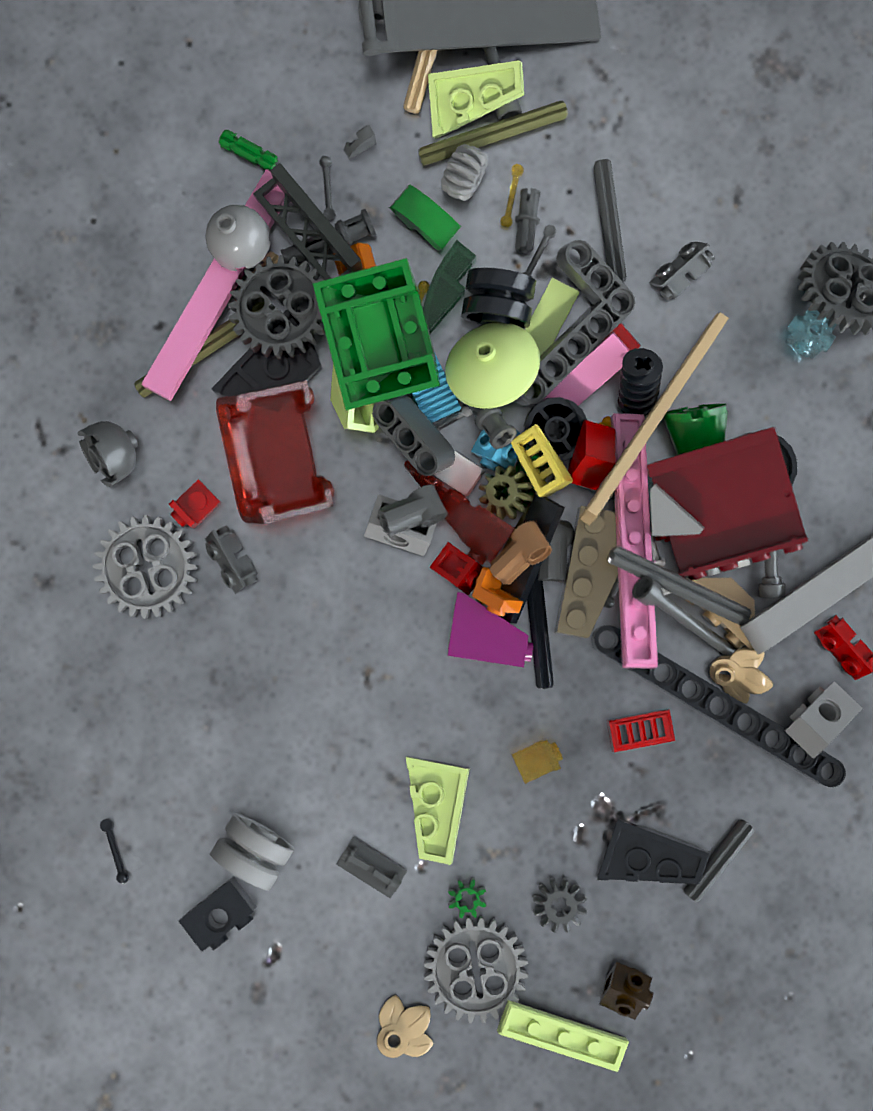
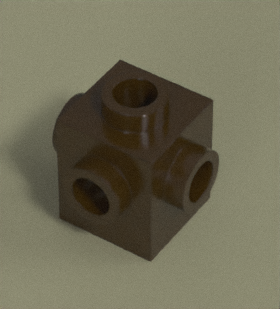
(626, 991)

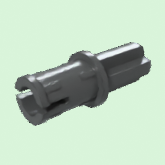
(527, 220)

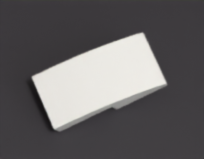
(462, 474)

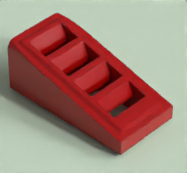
(615, 735)

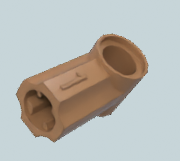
(526, 549)

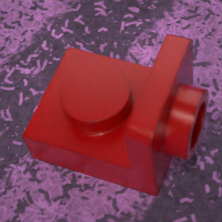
(194, 505)
(457, 568)

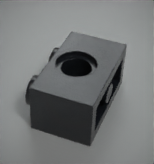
(199, 920)

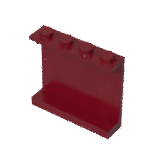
(738, 496)

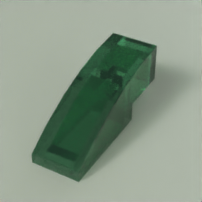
(445, 287)

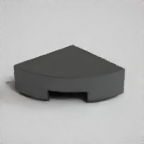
(365, 140)

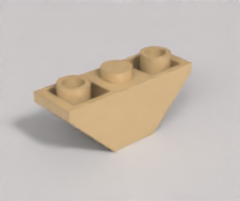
(730, 589)

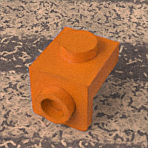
(489, 592)

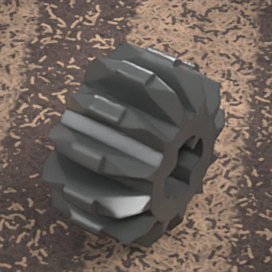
(570, 899)

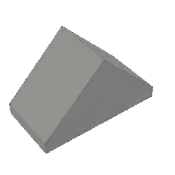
(670, 517)

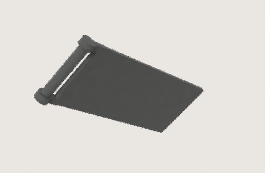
(477, 23)

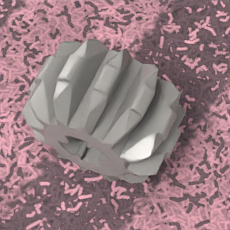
(464, 172)

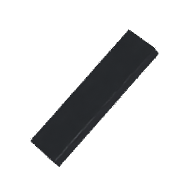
(547, 516)

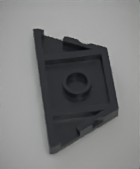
(257, 372)

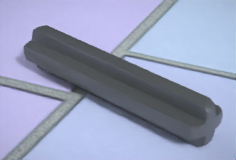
(720, 859)

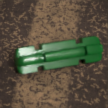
(247, 150)

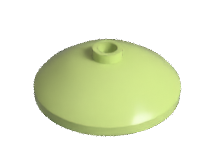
(499, 375)

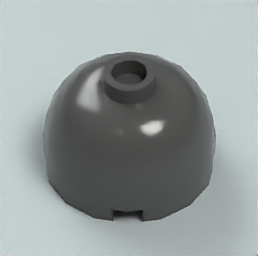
(109, 450)

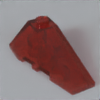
(474, 526)

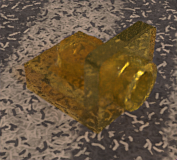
(537, 759)

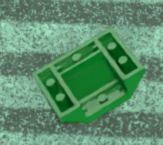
(377, 334)

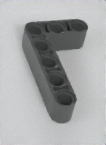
(580, 330)

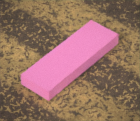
(592, 371)

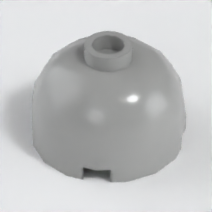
(237, 237)

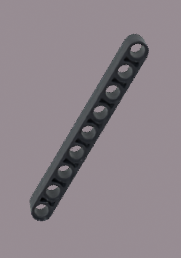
(729, 716)

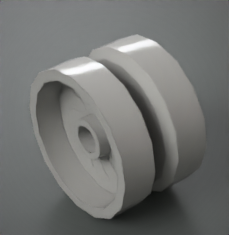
(251, 851)

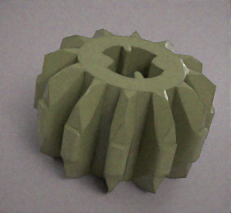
(516, 488)

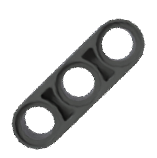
(414, 435)

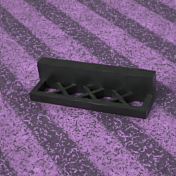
(312, 216)

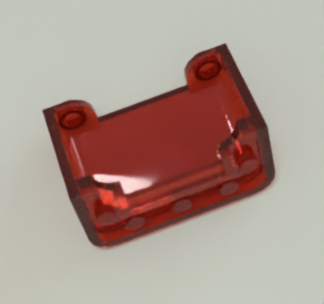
(272, 453)

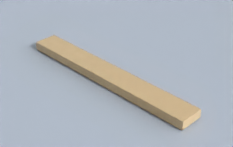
(653, 419)

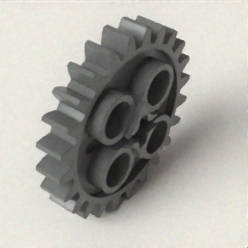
(828, 285)
(258, 326)

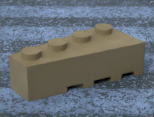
(588, 575)

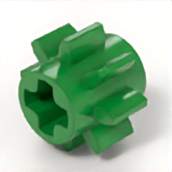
(462, 906)

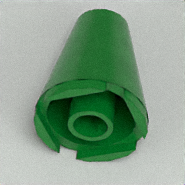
(696, 426)

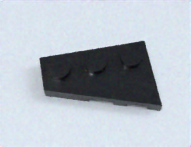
(650, 856)

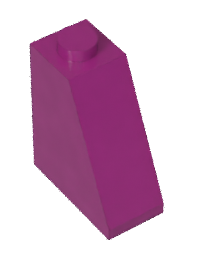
(486, 636)

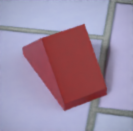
(593, 455)

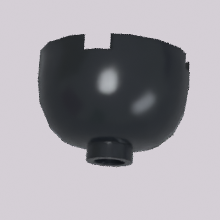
(560, 423)

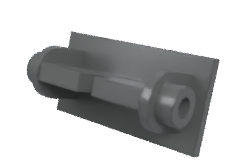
(672, 275)
(222, 549)
(371, 867)

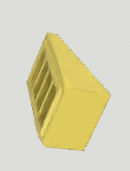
(549, 455)

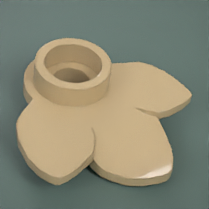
(743, 676)
(407, 1026)

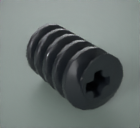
(639, 381)

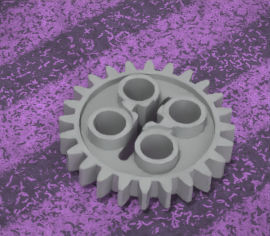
(117, 575)
(447, 973)

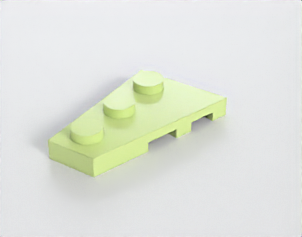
(471, 93)
(437, 805)

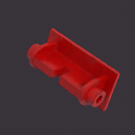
(836, 638)

